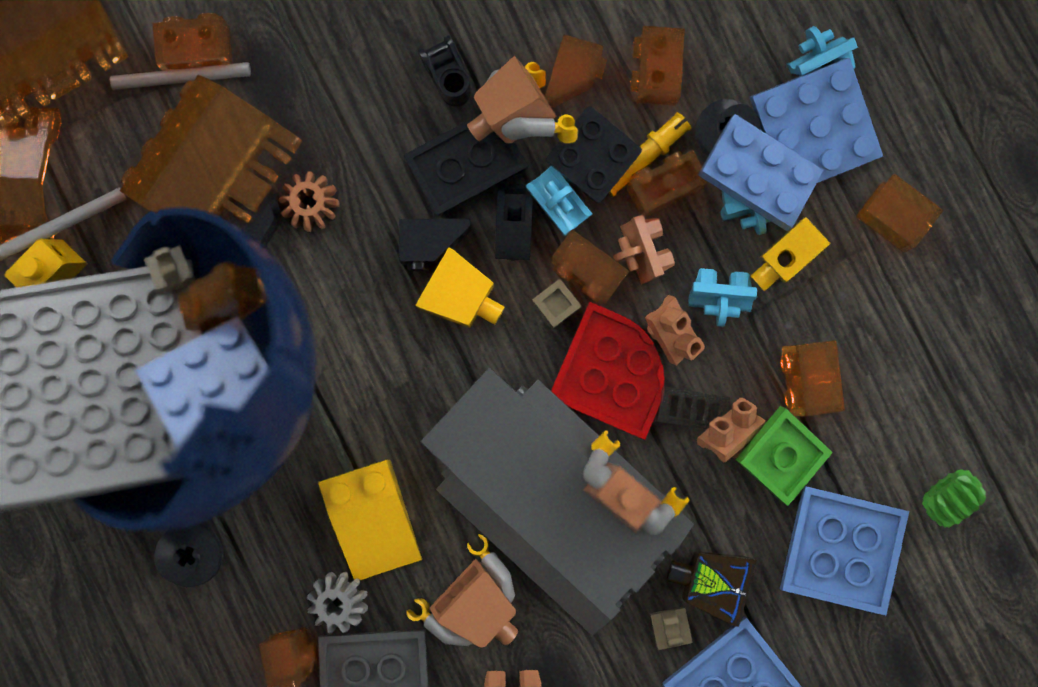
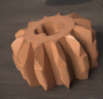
(297, 208)

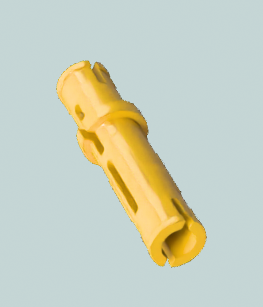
(654, 146)

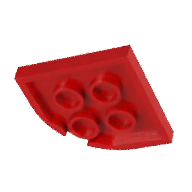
(612, 372)

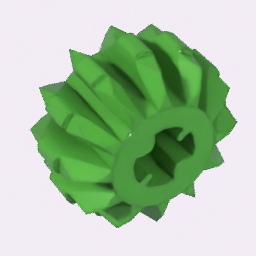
(954, 498)

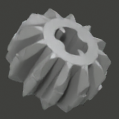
(327, 591)

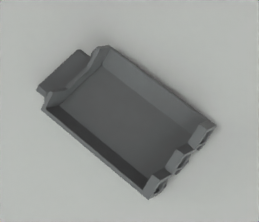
(521, 482)

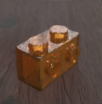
(192, 42)
(658, 65)
(667, 183)
(588, 267)
(221, 297)
(812, 378)
(288, 658)

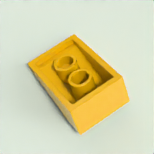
(370, 520)

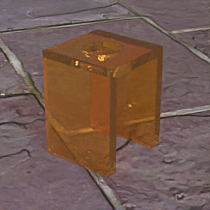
(899, 213)

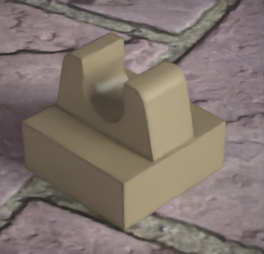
(169, 270)
(556, 303)
(671, 628)

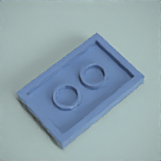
(760, 172)

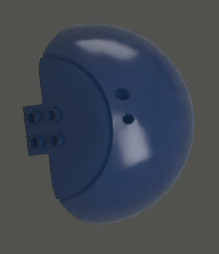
(228, 448)

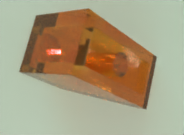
(574, 69)

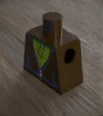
(715, 583)

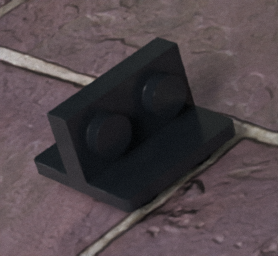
(596, 157)

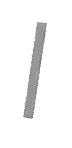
(179, 76)
(61, 223)

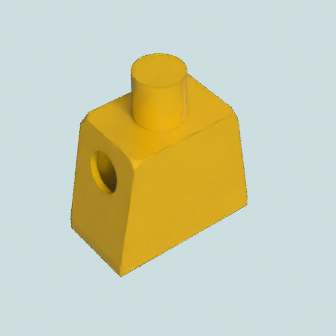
(803, 245)
(44, 264)
(459, 292)

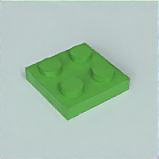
(784, 455)

